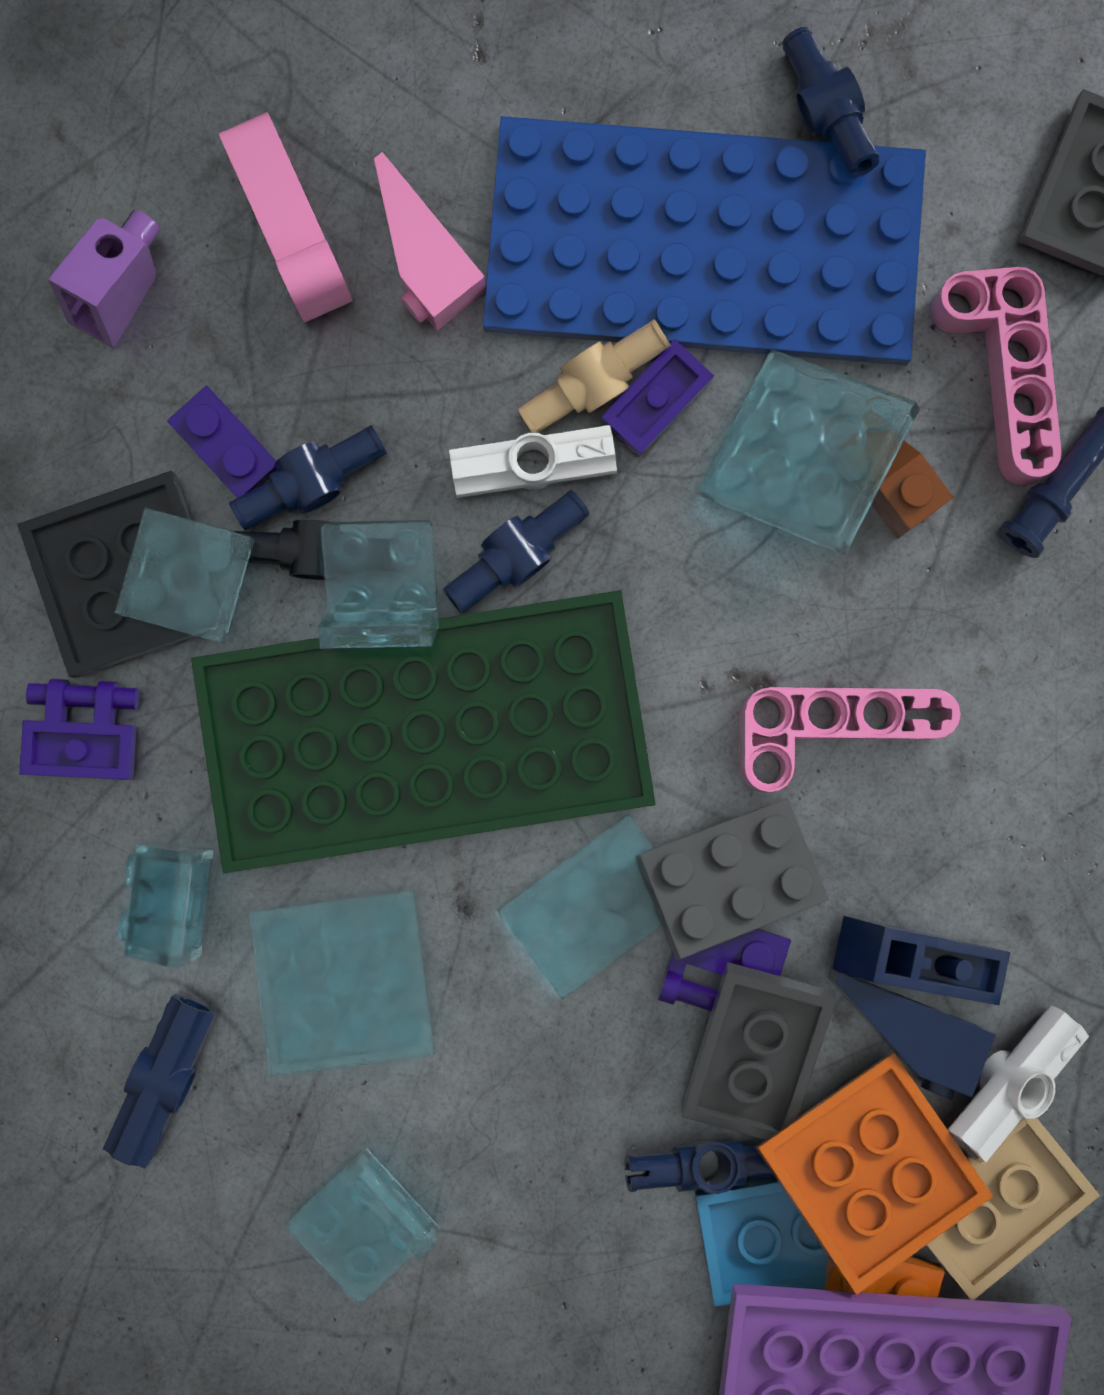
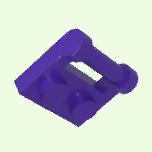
(754, 950)

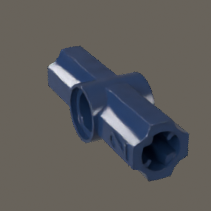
(159, 1081)

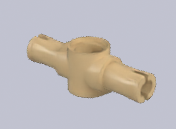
(594, 377)

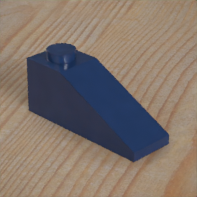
(920, 961)
(930, 1042)

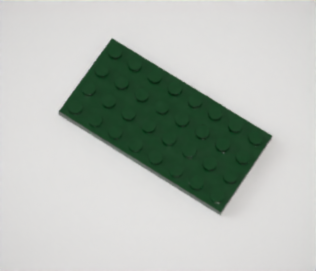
(398, 746)

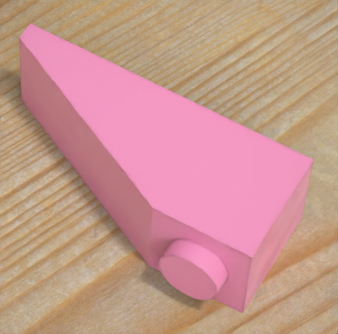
(430, 263)

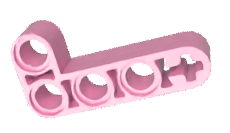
(285, 217)
(1006, 374)
(847, 723)

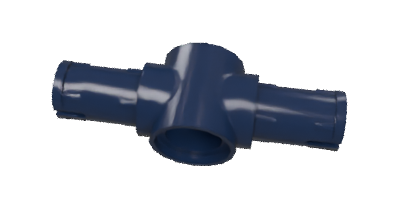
(830, 102)
(307, 478)
(516, 551)
(681, 1167)

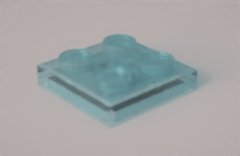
(184, 575)

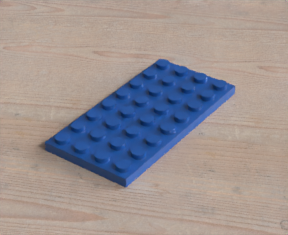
(707, 236)

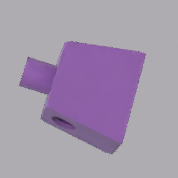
(107, 276)

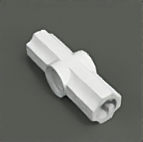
(570, 457)
(1017, 1084)

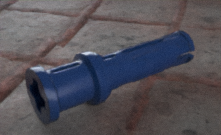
(1051, 501)

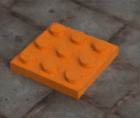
(874, 1173)

